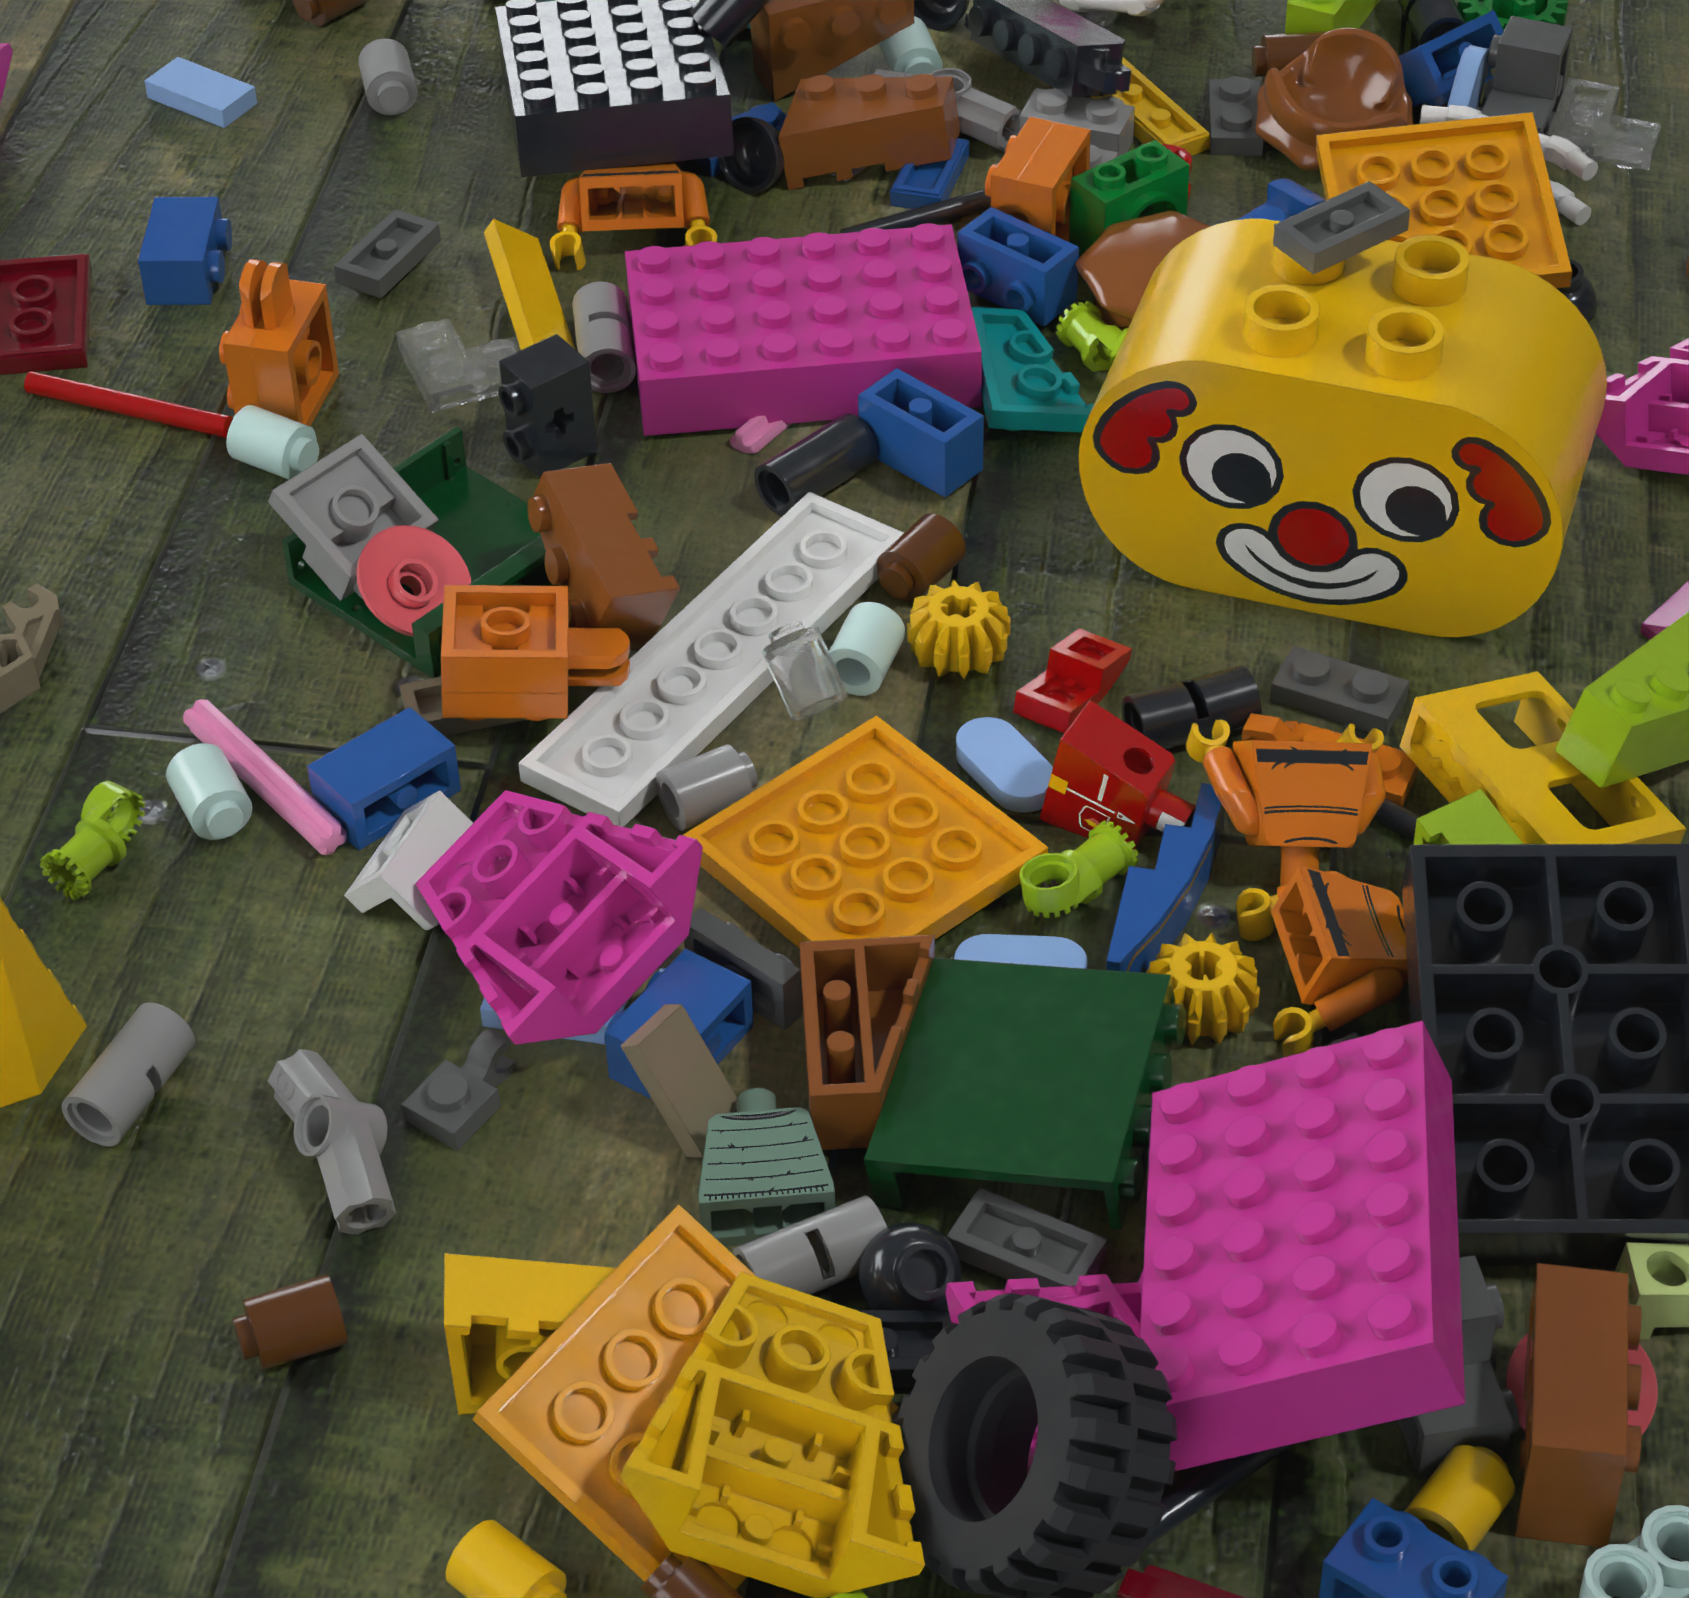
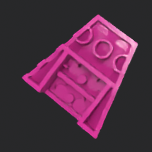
(1649, 414)
(561, 911)

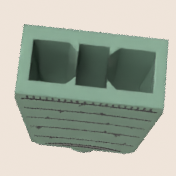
(761, 1170)

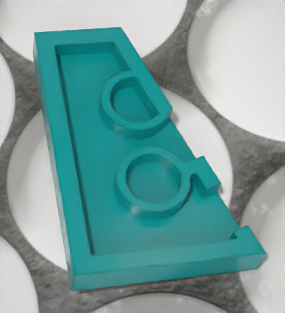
(1021, 379)

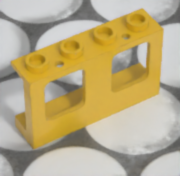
(1466, 754)

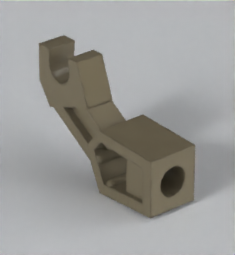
(29, 646)

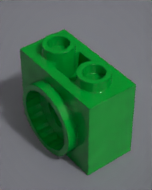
(1126, 189)

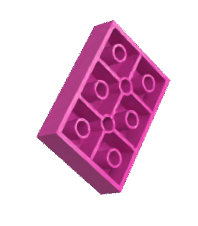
(797, 325)
(1304, 1246)

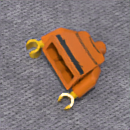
(628, 200)
(1294, 790)
(1340, 945)

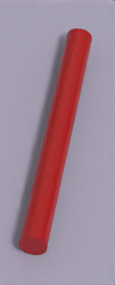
(127, 404)

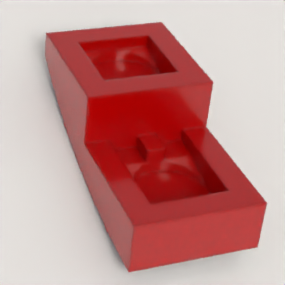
(1077, 672)

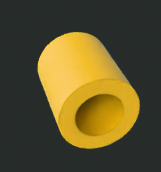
(1464, 1495)
(500, 1565)

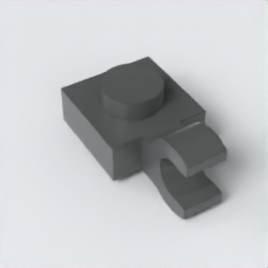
(460, 1100)

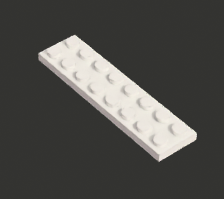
(707, 661)

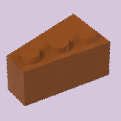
(815, 36)
(867, 123)
(598, 553)
(855, 1025)
(1578, 1404)

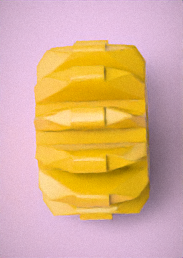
(958, 629)
(1211, 983)

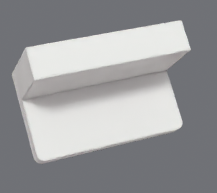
(406, 855)

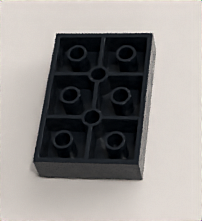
(611, 84)
(1565, 1040)

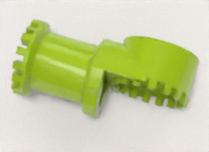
(1090, 335)
(96, 840)
(1077, 871)

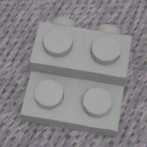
(1106, 117)
(342, 506)

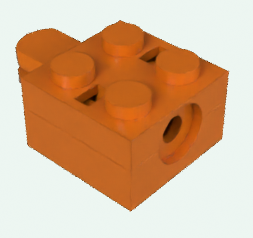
(1037, 173)
(280, 344)
(515, 656)

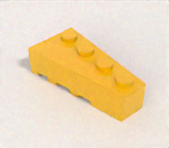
(502, 1314)

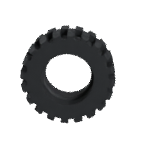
(1094, 1460)

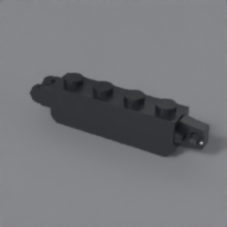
(1051, 45)

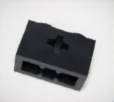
(547, 406)

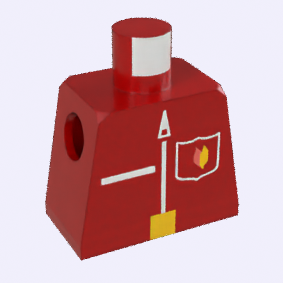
(1114, 776)

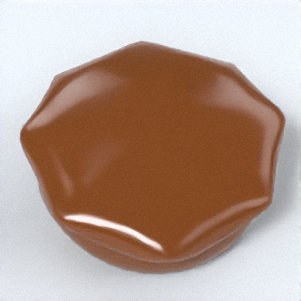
(1335, 86)
(1126, 256)

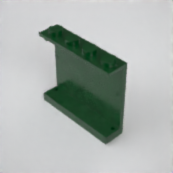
(474, 516)
(1028, 1080)

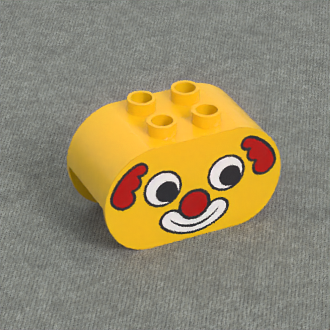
(1349, 434)

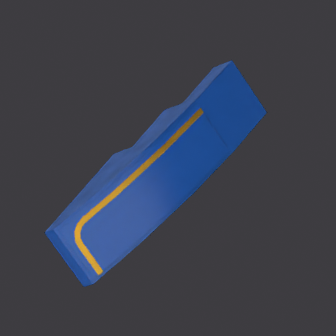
(1162, 900)

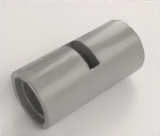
(604, 335)
(128, 1074)
(817, 1249)

